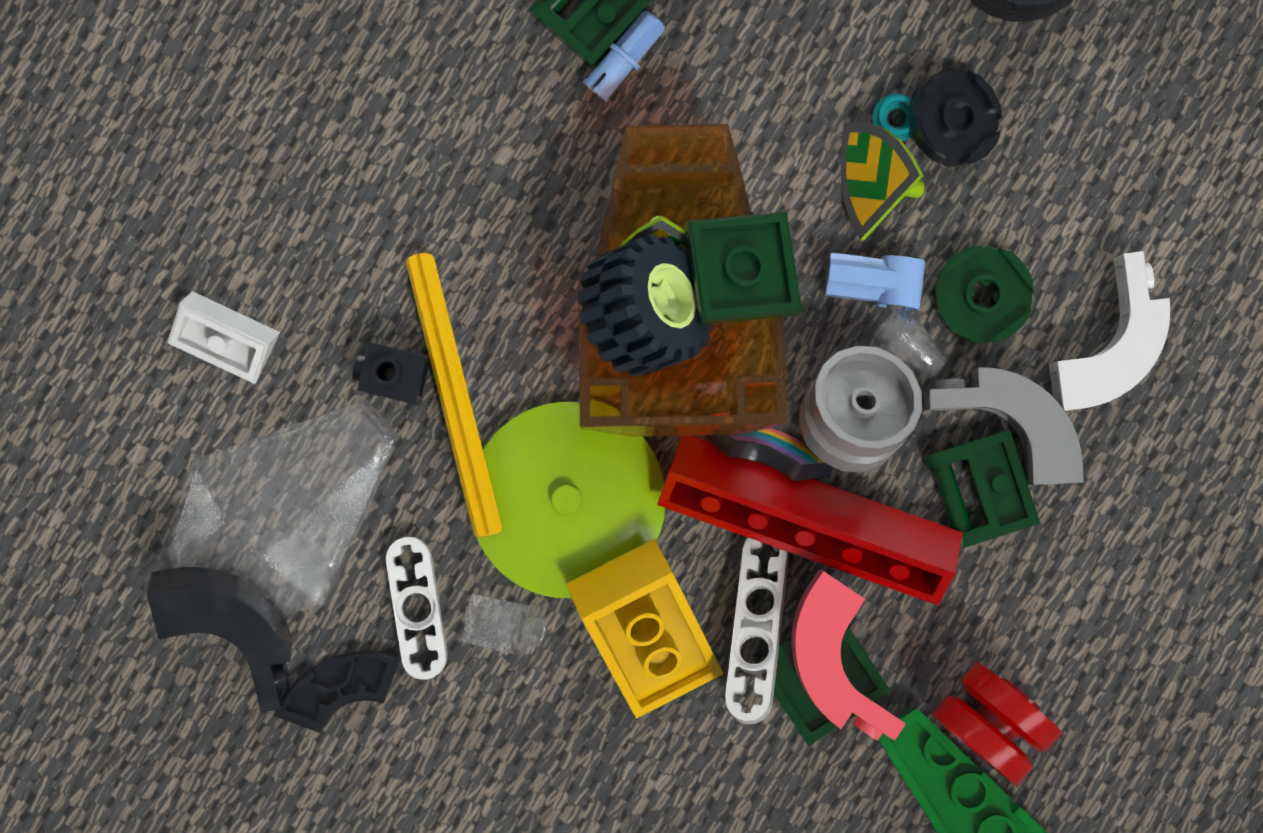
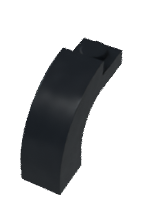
(229, 607)

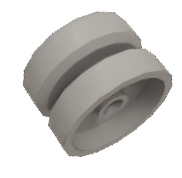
(860, 408)

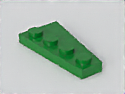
(949, 784)

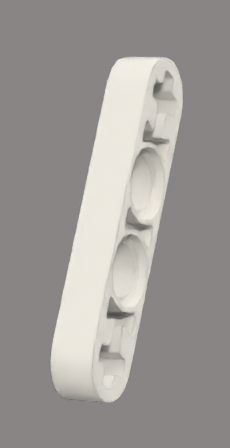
(762, 626)

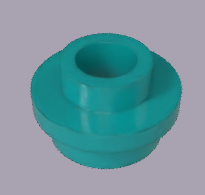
(889, 103)

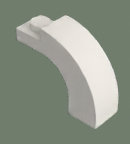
(1131, 351)

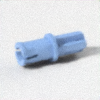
(624, 55)

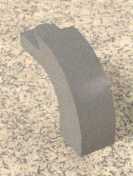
(1043, 426)

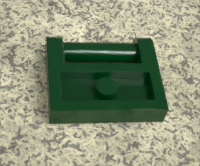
(591, 26)
(997, 484)

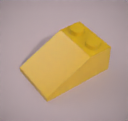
(644, 628)

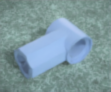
(883, 280)

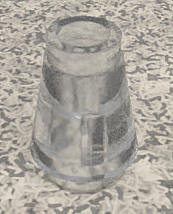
(907, 338)

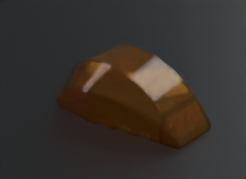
(742, 371)

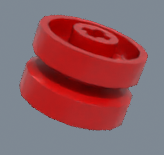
(997, 722)

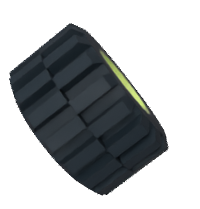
(642, 306)

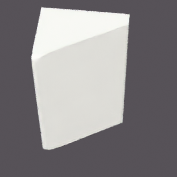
(222, 336)

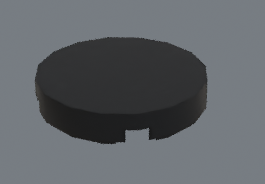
(955, 117)

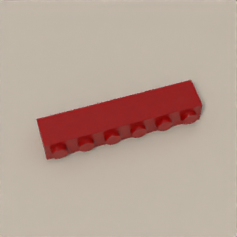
(812, 520)

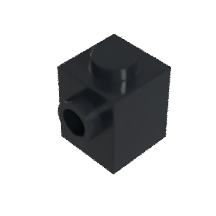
(391, 373)

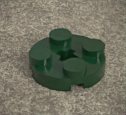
(1011, 300)

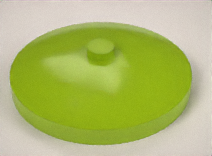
(567, 498)

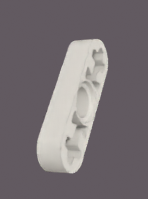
(411, 646)

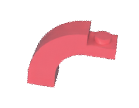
(816, 652)

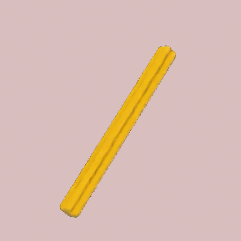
(453, 395)

